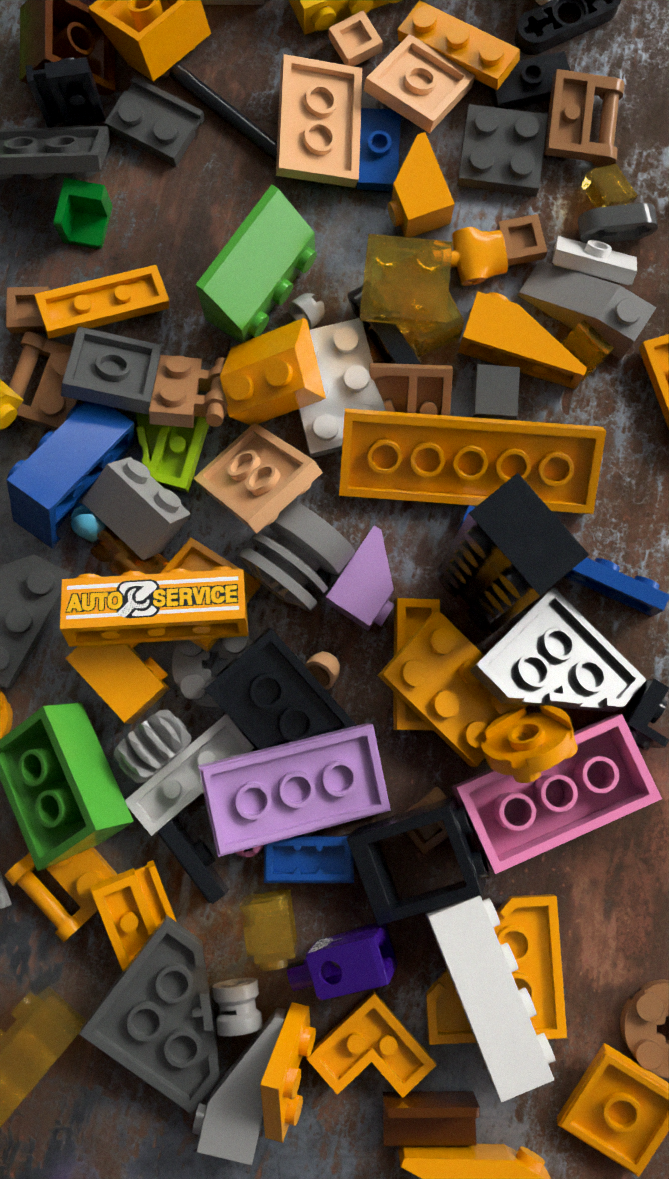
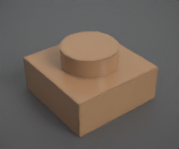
(523, 239)
(22, 310)

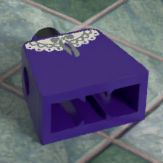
(364, 961)

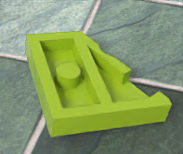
(171, 451)

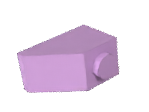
(365, 584)

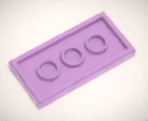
(293, 788)

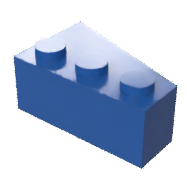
(66, 467)

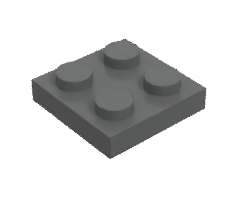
(502, 150)
(111, 370)

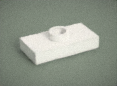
(595, 259)

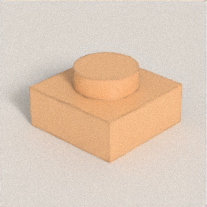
(355, 39)

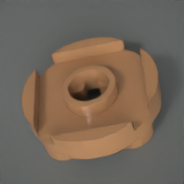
(639, 1026)

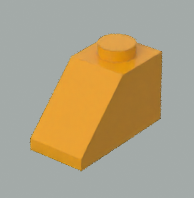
(420, 192)

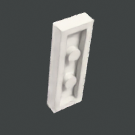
(179, 781)

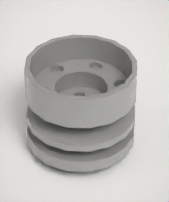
(295, 556)

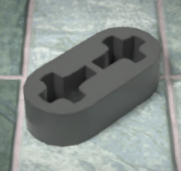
(618, 223)

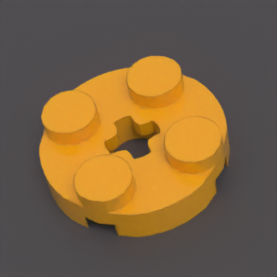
(529, 743)

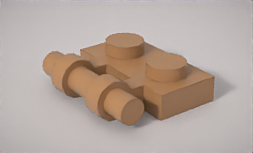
(177, 388)

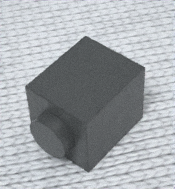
(495, 392)

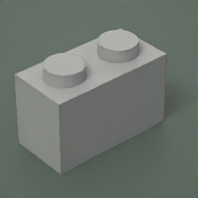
(136, 507)

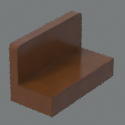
(430, 1118)

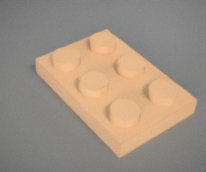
(319, 121)
(258, 477)

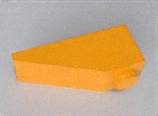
(511, 337)
(472, 1162)

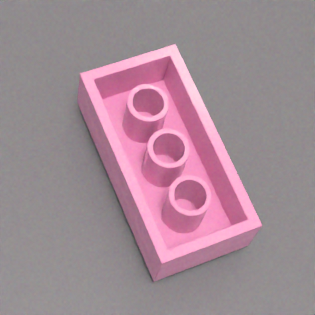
(566, 801)

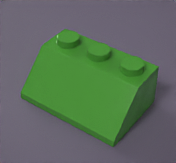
(257, 267)
(60, 784)

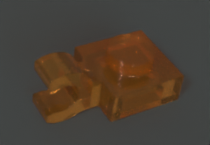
(123, 557)

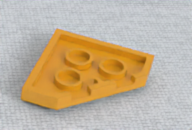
(533, 935)

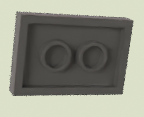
(53, 151)

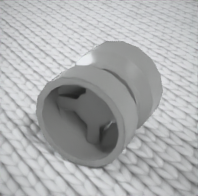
(237, 1006)

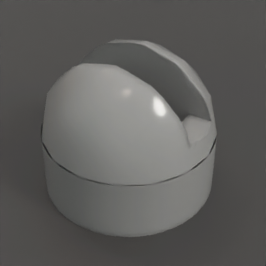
(307, 307)

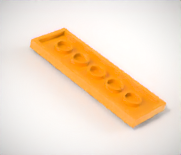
(468, 458)

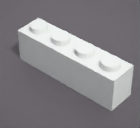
(490, 997)

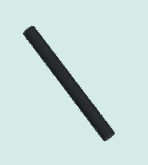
(224, 110)

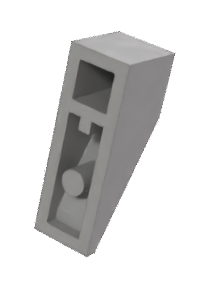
(577, 296)
(234, 1110)

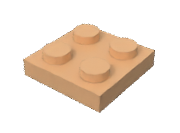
(419, 83)

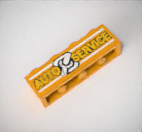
(154, 607)

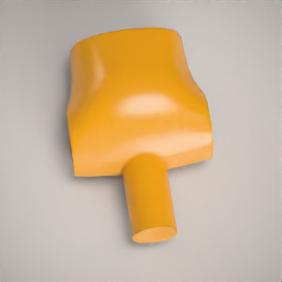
(478, 255)

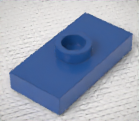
(378, 149)
(309, 860)

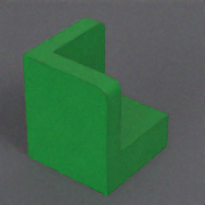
(83, 213)

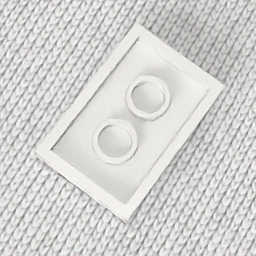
(345, 376)

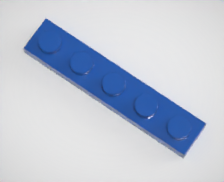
(606, 579)

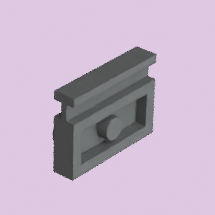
(154, 121)

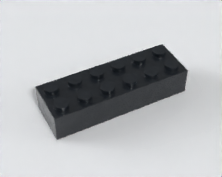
(508, 554)

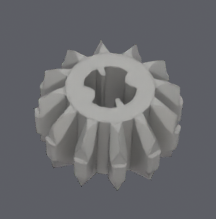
(152, 746)

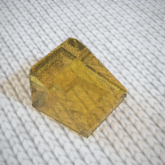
(608, 187)

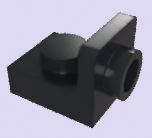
(643, 708)

